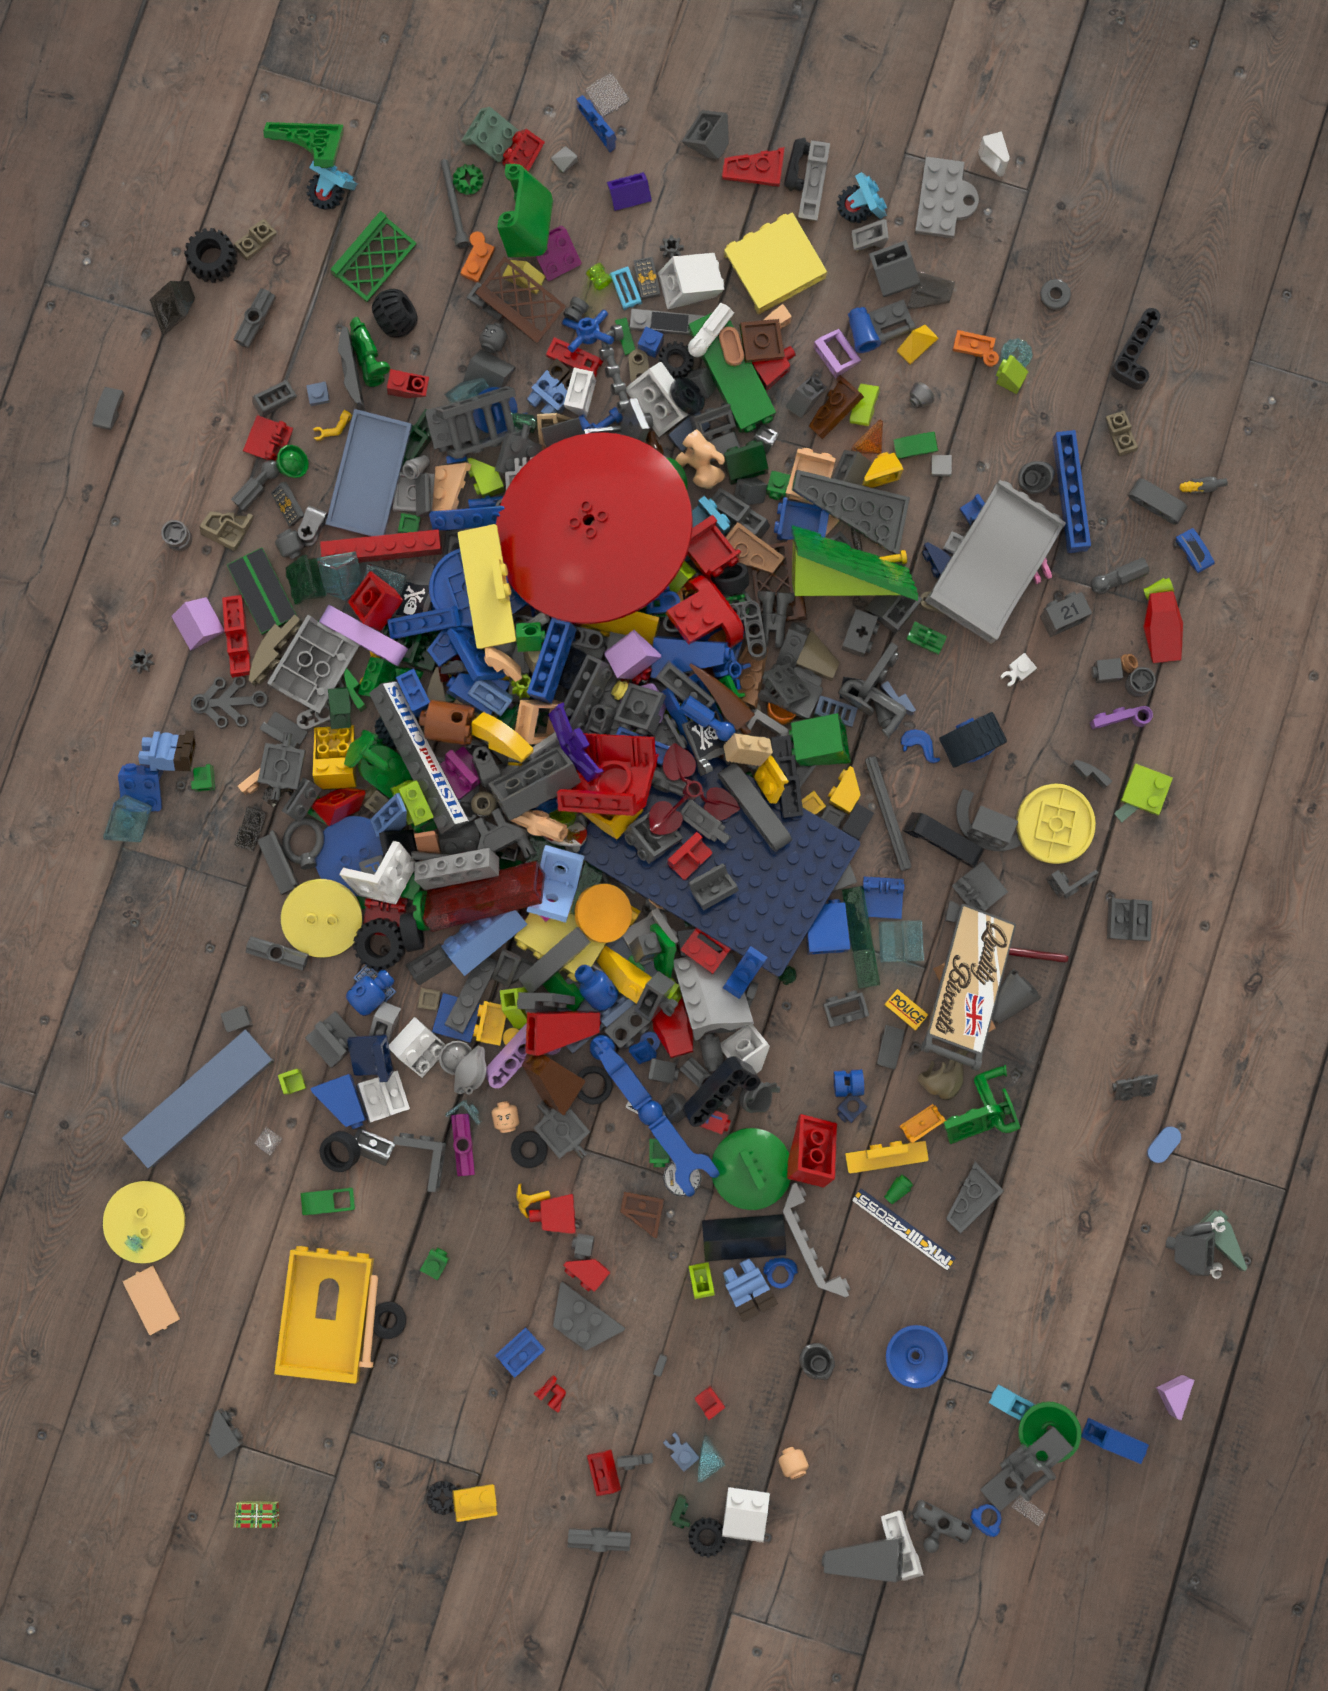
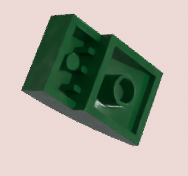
(417, 649)

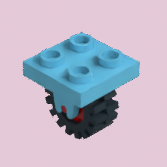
(326, 188)
(859, 201)

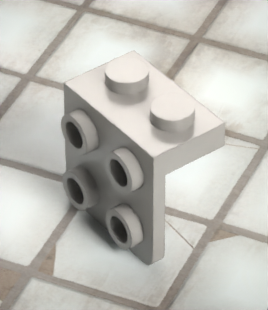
(643, 928)

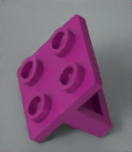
(460, 772)

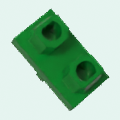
(926, 638)

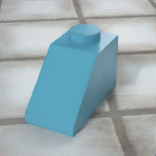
(1010, 1402)

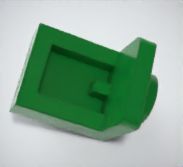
(657, 1154)

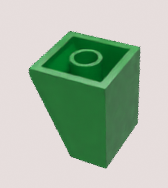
(820, 741)

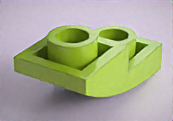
(864, 410)

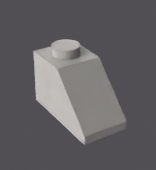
(385, 1020)

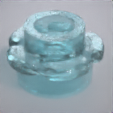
(134, 1243)

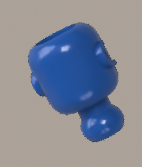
(596, 988)
(369, 993)

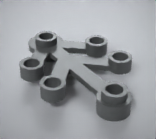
(225, 701)

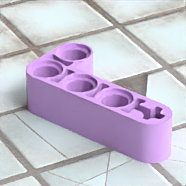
(500, 1072)

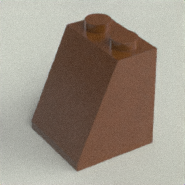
(553, 1082)

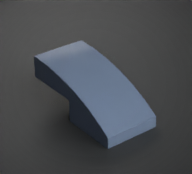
(887, 689)

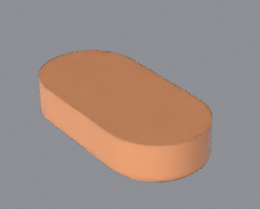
(731, 346)

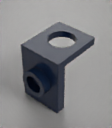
(844, 1114)

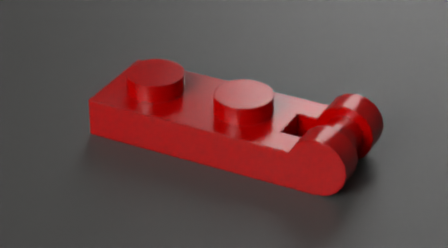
(576, 359)

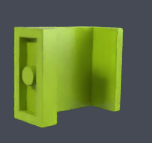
(414, 802)

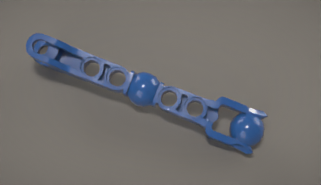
(651, 1114)

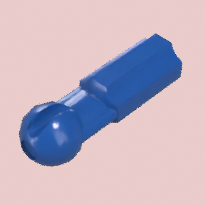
(705, 717)

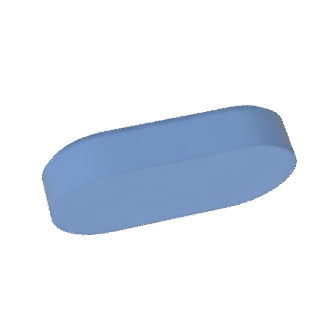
(1164, 1144)

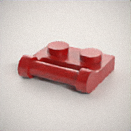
(702, 953)

